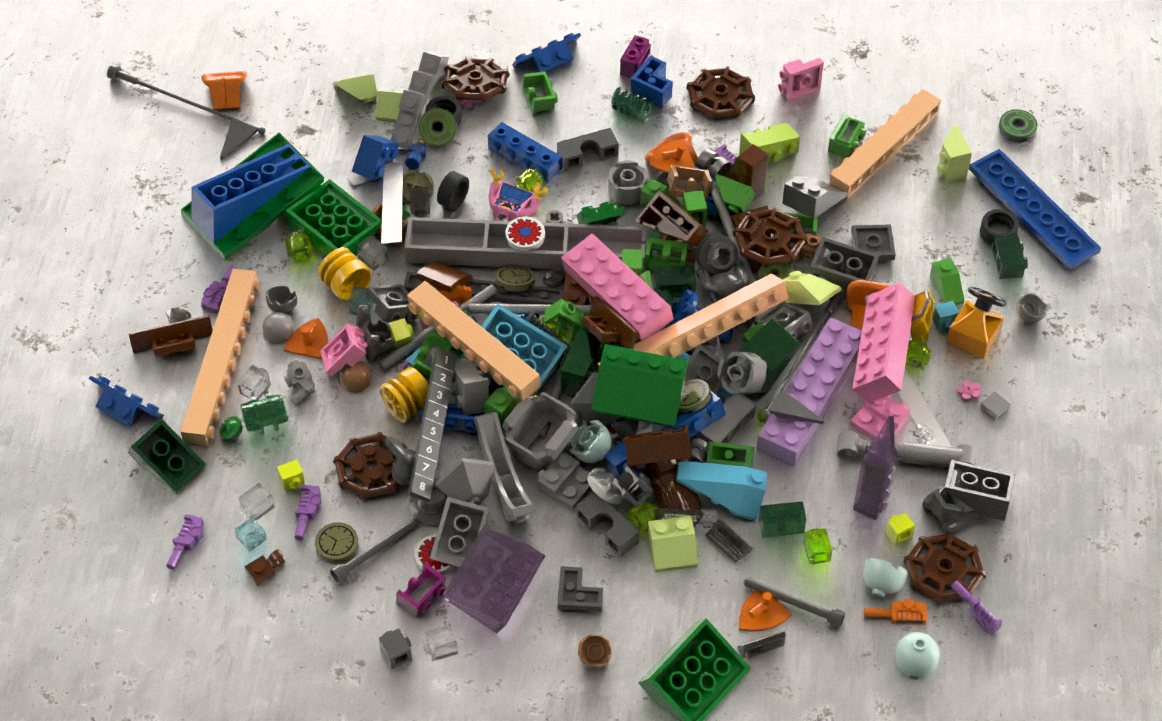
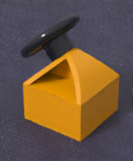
(977, 324)

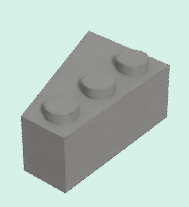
(469, 387)

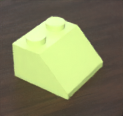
(954, 157)
(672, 543)

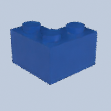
(652, 82)
(372, 156)

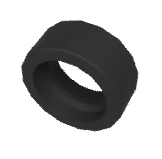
(446, 103)
(453, 190)
(999, 216)

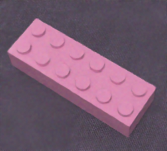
(618, 286)
(884, 343)

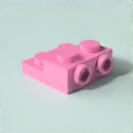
(800, 78)
(344, 348)
(874, 415)

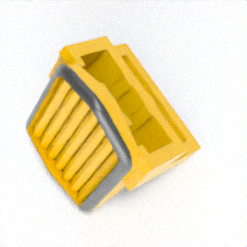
(922, 316)

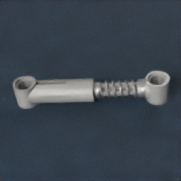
(915, 453)

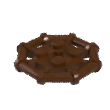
(475, 77)
(730, 83)
(768, 245)
(360, 466)
(946, 555)

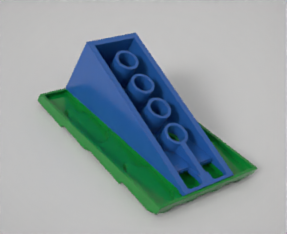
(250, 196)

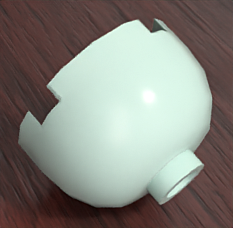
(591, 442)
(883, 577)
(917, 655)

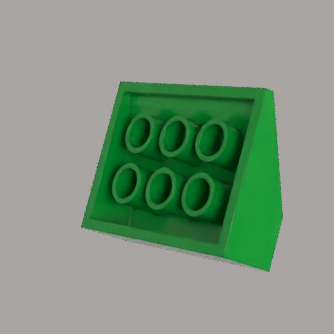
(332, 219)
(639, 385)
(695, 673)

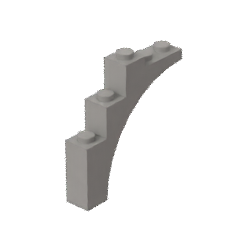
(414, 99)
(513, 499)

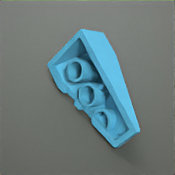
(735, 487)

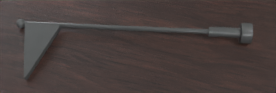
(238, 130)
(785, 404)

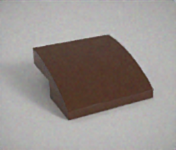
(443, 276)

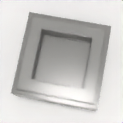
(995, 405)

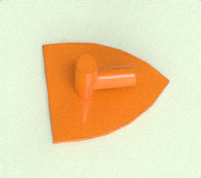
(672, 153)
(308, 339)
(762, 612)

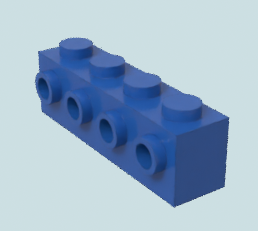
(524, 151)

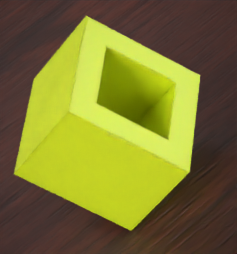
(400, 332)
(291, 475)
(899, 528)

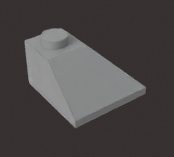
(467, 480)

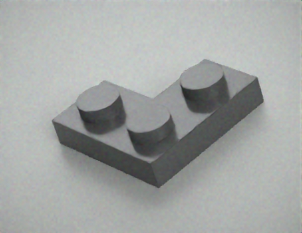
(573, 595)

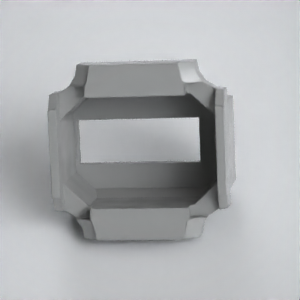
(529, 419)

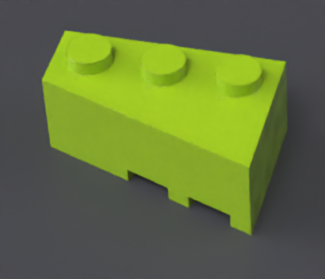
(776, 141)

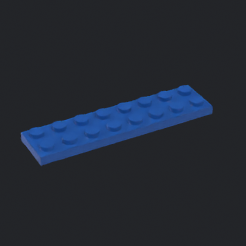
(1035, 209)

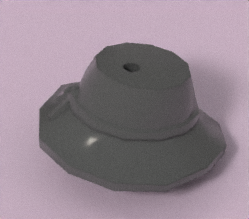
(429, 512)

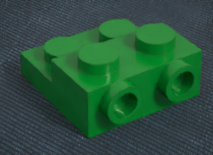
(601, 215)

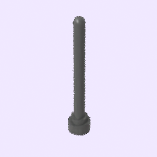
(340, 572)
(834, 617)

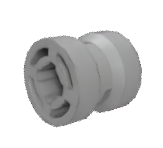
(699, 450)

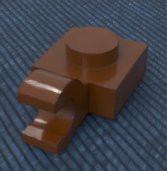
(263, 568)

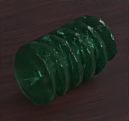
(630, 105)

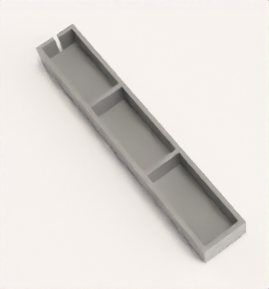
(486, 243)

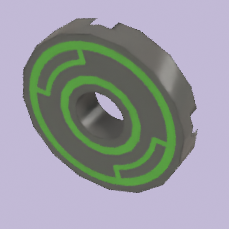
(1021, 117)

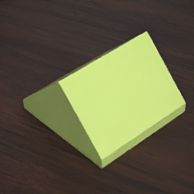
(388, 105)

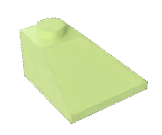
(359, 87)
(808, 289)

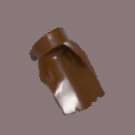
(670, 492)

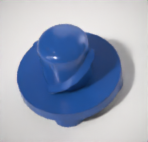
(685, 306)

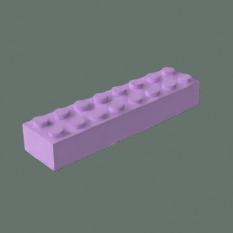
(814, 387)

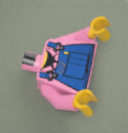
(511, 201)

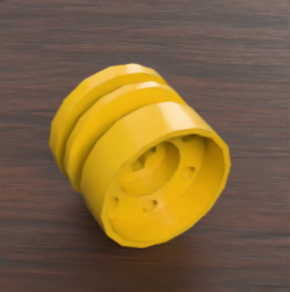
(342, 272)
(405, 394)

